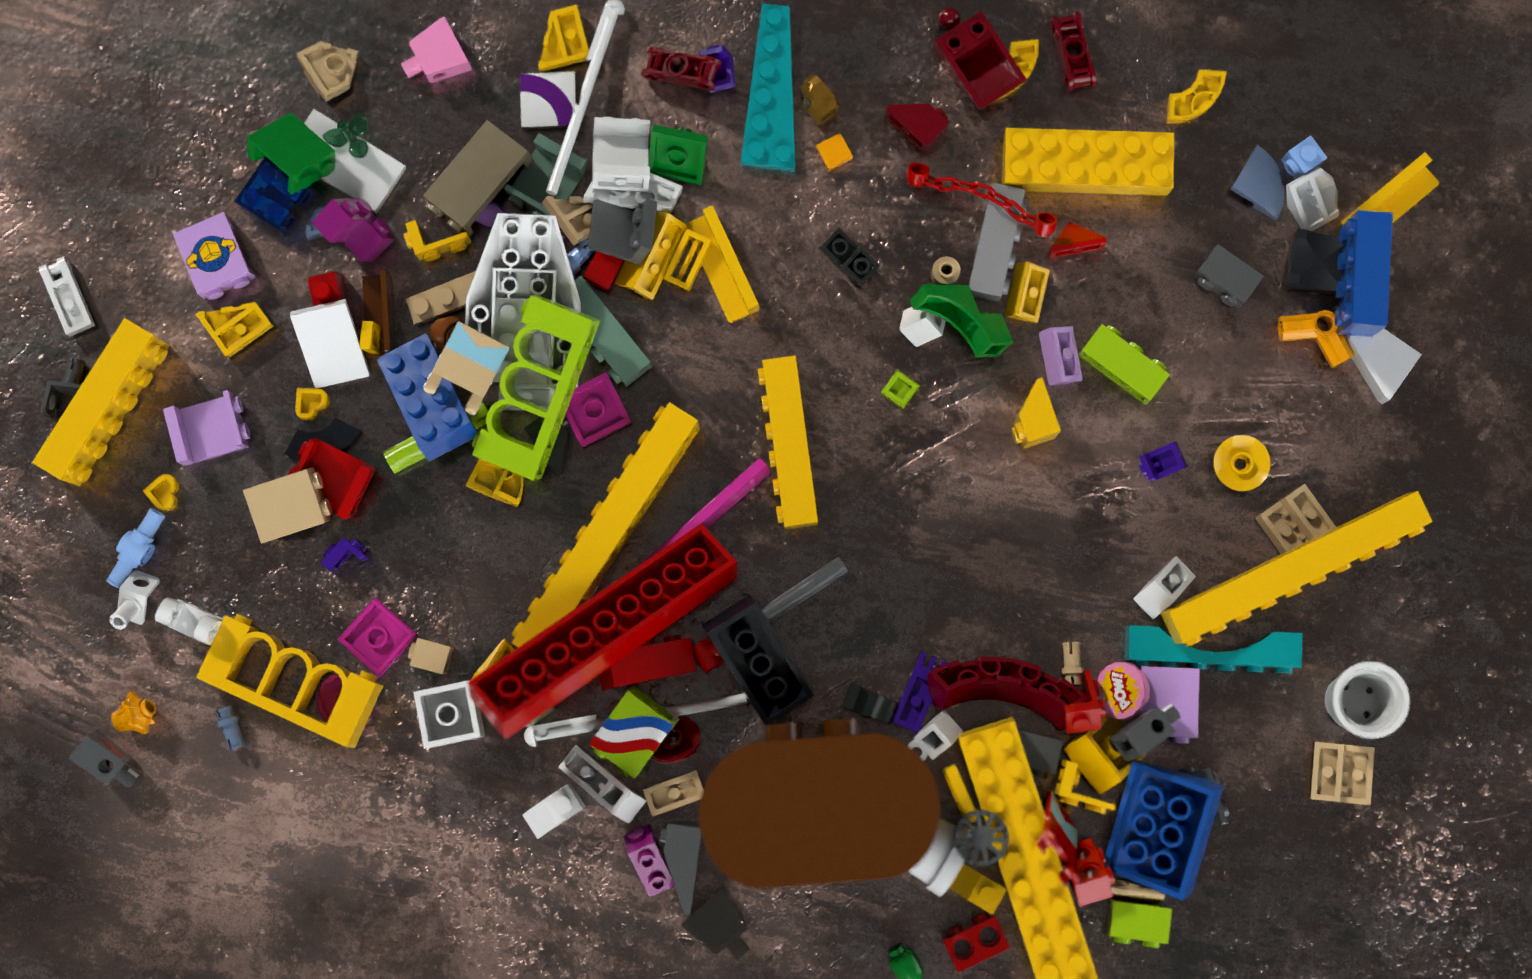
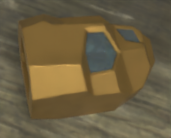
(818, 99)

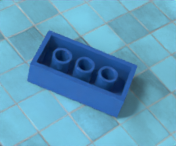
(1364, 273)
(436, 419)

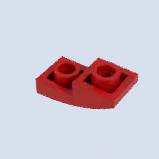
(602, 270)

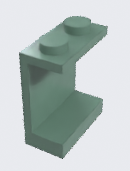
(532, 183)

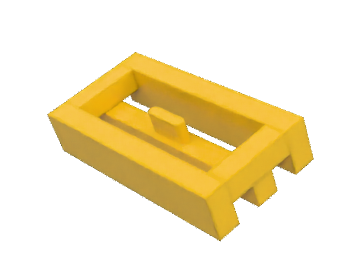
(697, 265)

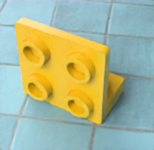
(1068, 777)

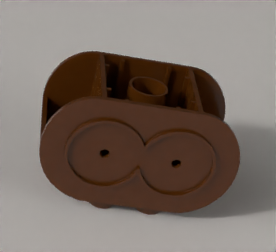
(819, 808)

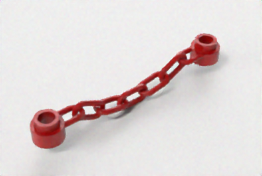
(1043, 223)

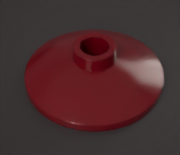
(686, 740)

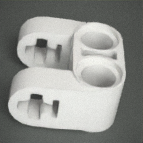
(188, 619)

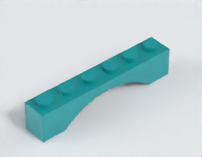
(1273, 650)

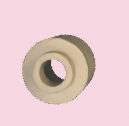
(947, 263)

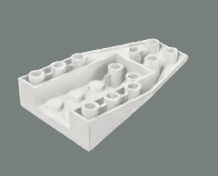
(519, 261)

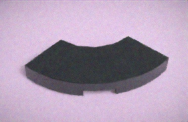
(336, 434)

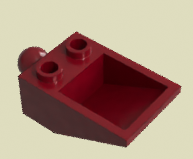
(980, 61)

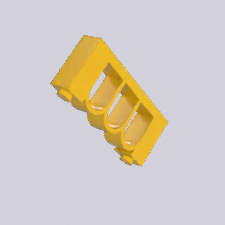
(229, 652)

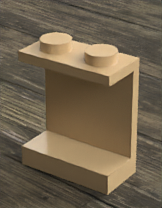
(288, 504)

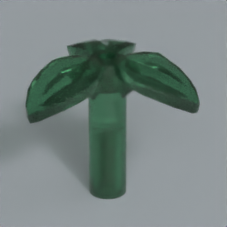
(347, 133)

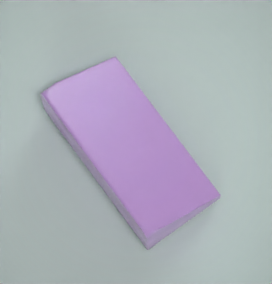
(1060, 355)

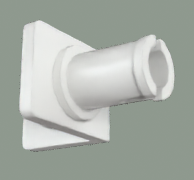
(133, 600)

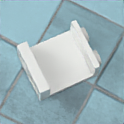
(620, 154)

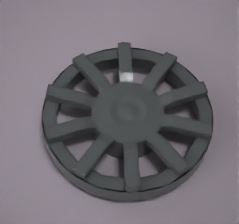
(981, 838)

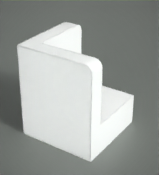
(921, 326)

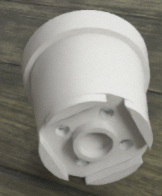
(1385, 704)
(942, 860)

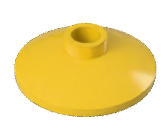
(1255, 460)

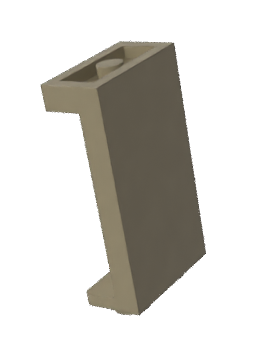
(476, 177)

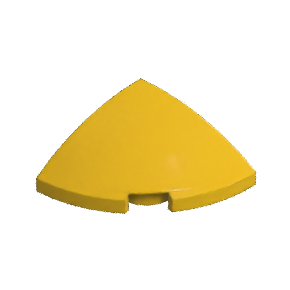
(496, 483)

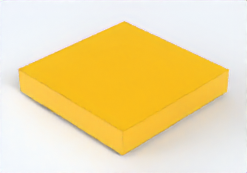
(958, 791)

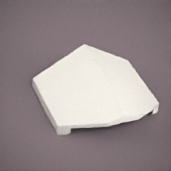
(1313, 199)

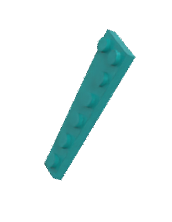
(769, 118)

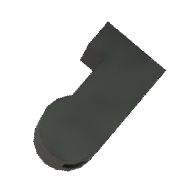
(869, 703)

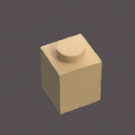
(431, 656)

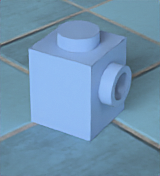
(1303, 158)

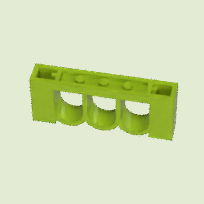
(510, 452)

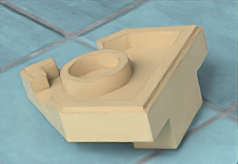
(328, 68)

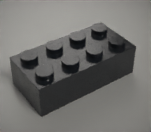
(757, 660)

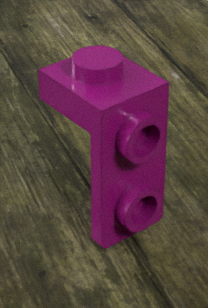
(648, 860)

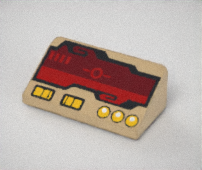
(1134, 892)

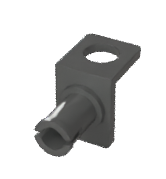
(68, 386)

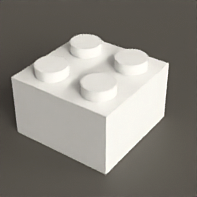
(448, 715)

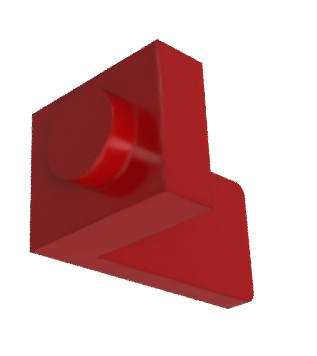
(1085, 715)

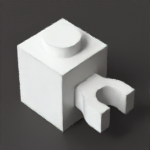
(936, 736)

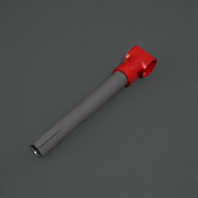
(706, 653)

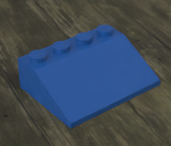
(1162, 828)

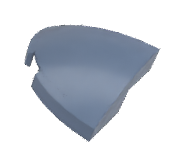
(1261, 183)

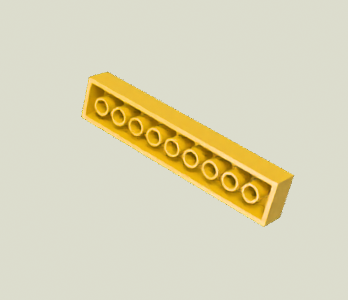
(612, 521)
(1032, 880)

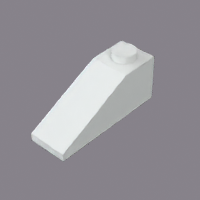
(602, 784)

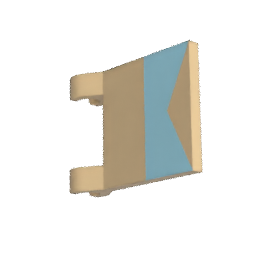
(468, 361)

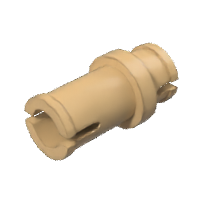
(1072, 663)

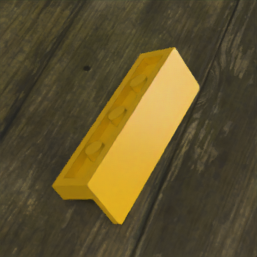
(1401, 191)
(724, 268)

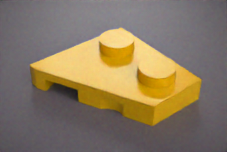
(564, 40)
(235, 326)

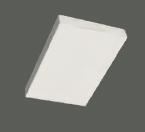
(330, 343)

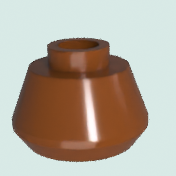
(442, 330)

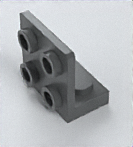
(622, 231)

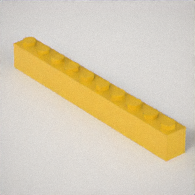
(1296, 568)

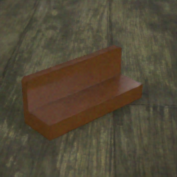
(380, 309)

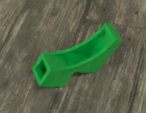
(956, 305)

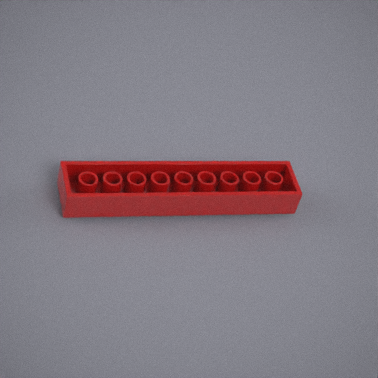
(602, 631)

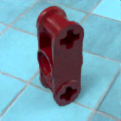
(698, 69)
(1077, 69)

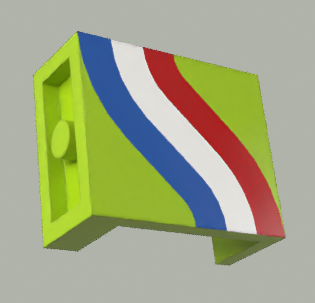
(633, 732)

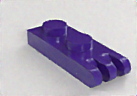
(916, 696)

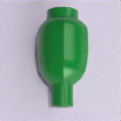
(905, 962)

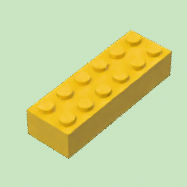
(1088, 161)
(101, 403)

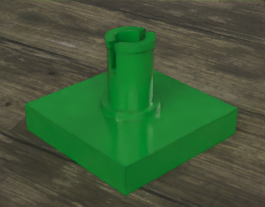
(677, 154)

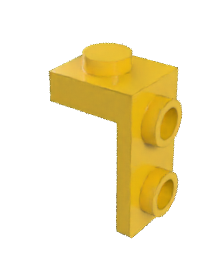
(415, 239)

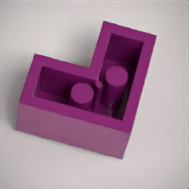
(355, 225)

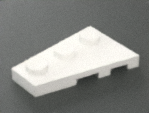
(659, 190)

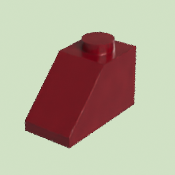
(919, 122)

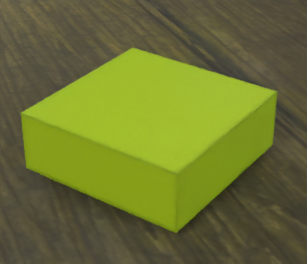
(900, 389)

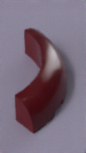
(1004, 681)

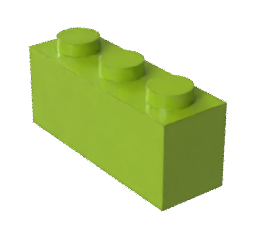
(1124, 363)

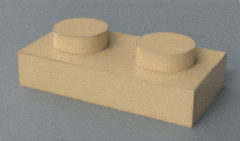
(674, 793)

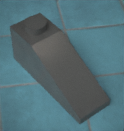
(682, 856)

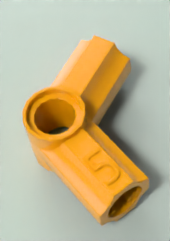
(1305, 327)

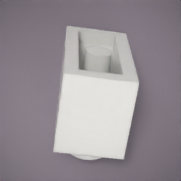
(1164, 588)
(554, 810)

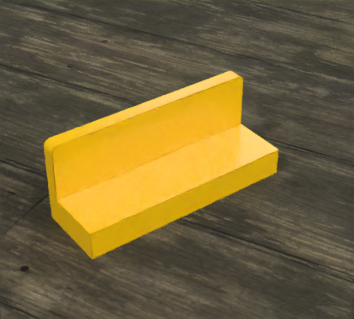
(648, 275)

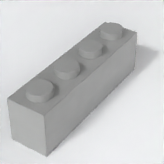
(995, 246)

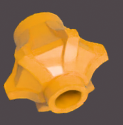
(134, 714)

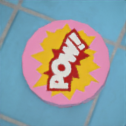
(1123, 690)

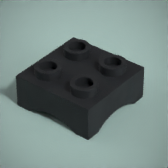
(1313, 262)

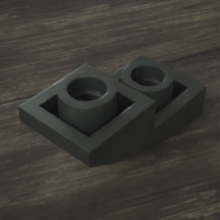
(849, 257)

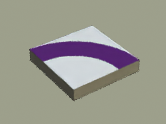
(547, 100)

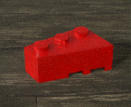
(651, 663)

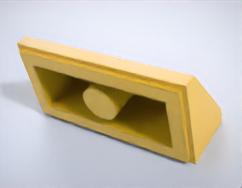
(1027, 292)

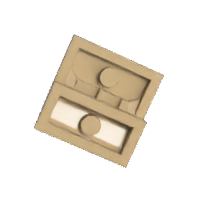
(1295, 520)
(1342, 773)

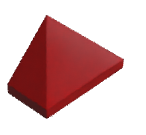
(1076, 240)

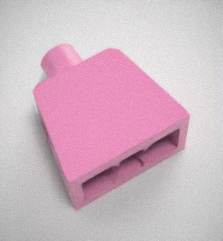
(436, 53)

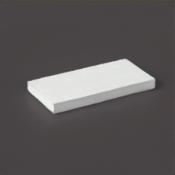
(363, 178)

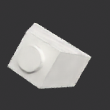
(1382, 362)

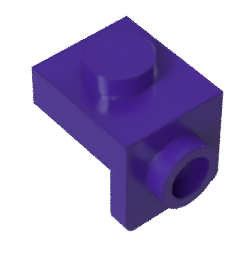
(726, 74)
(1162, 462)
(338, 554)

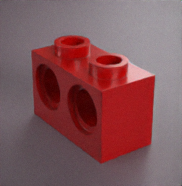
(1094, 876)
(978, 949)

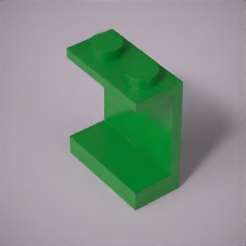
(294, 150)

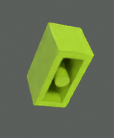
(1138, 922)

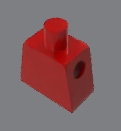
(327, 288)

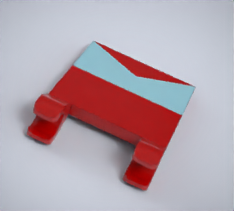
(1062, 836)

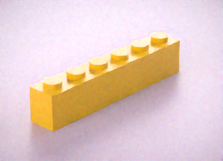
(789, 442)

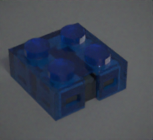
(268, 197)

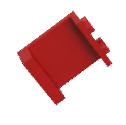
(342, 475)

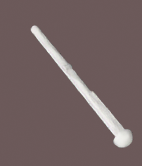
(596, 54)
(590, 723)

